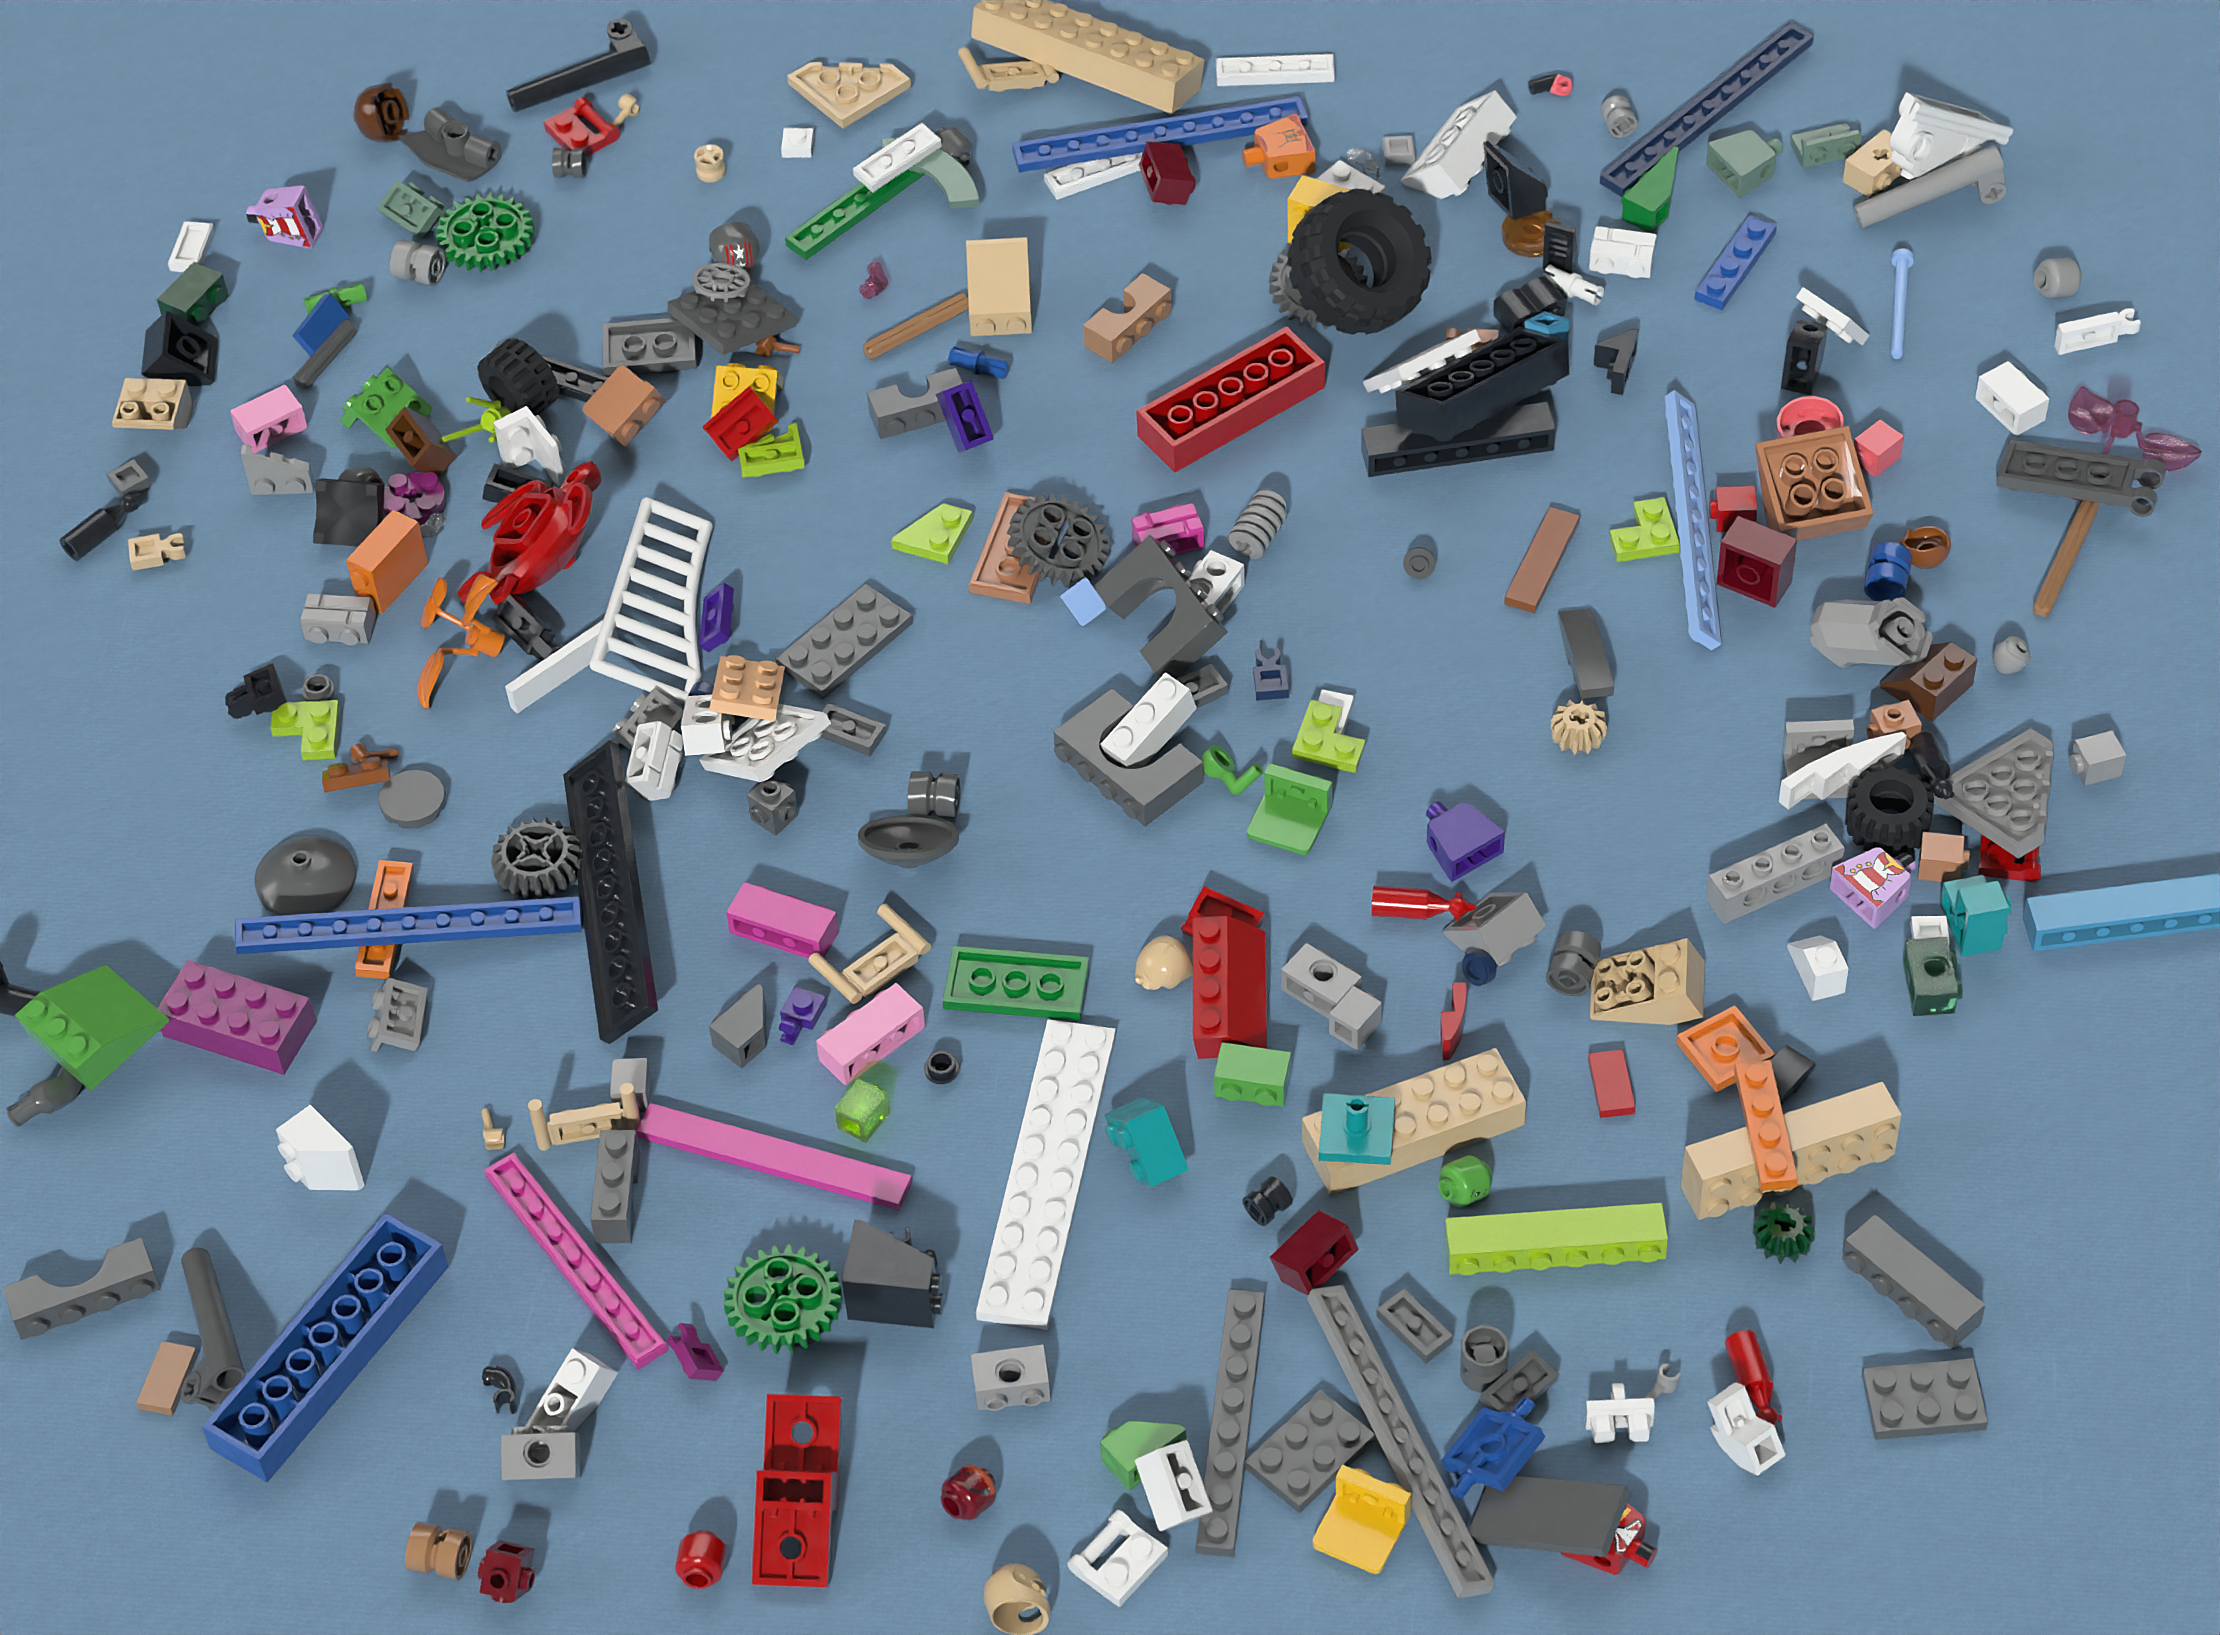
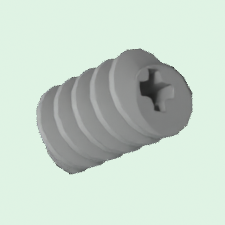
(1258, 524)

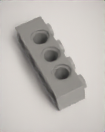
(1774, 873)

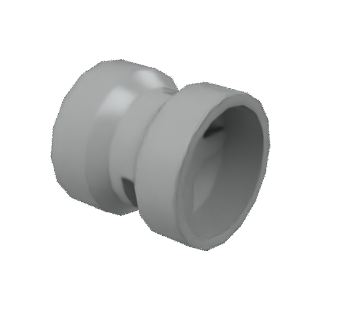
(1618, 116)

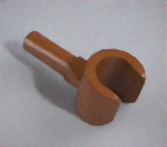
(769, 344)
(360, 752)

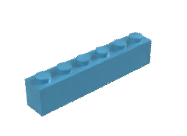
(2123, 912)

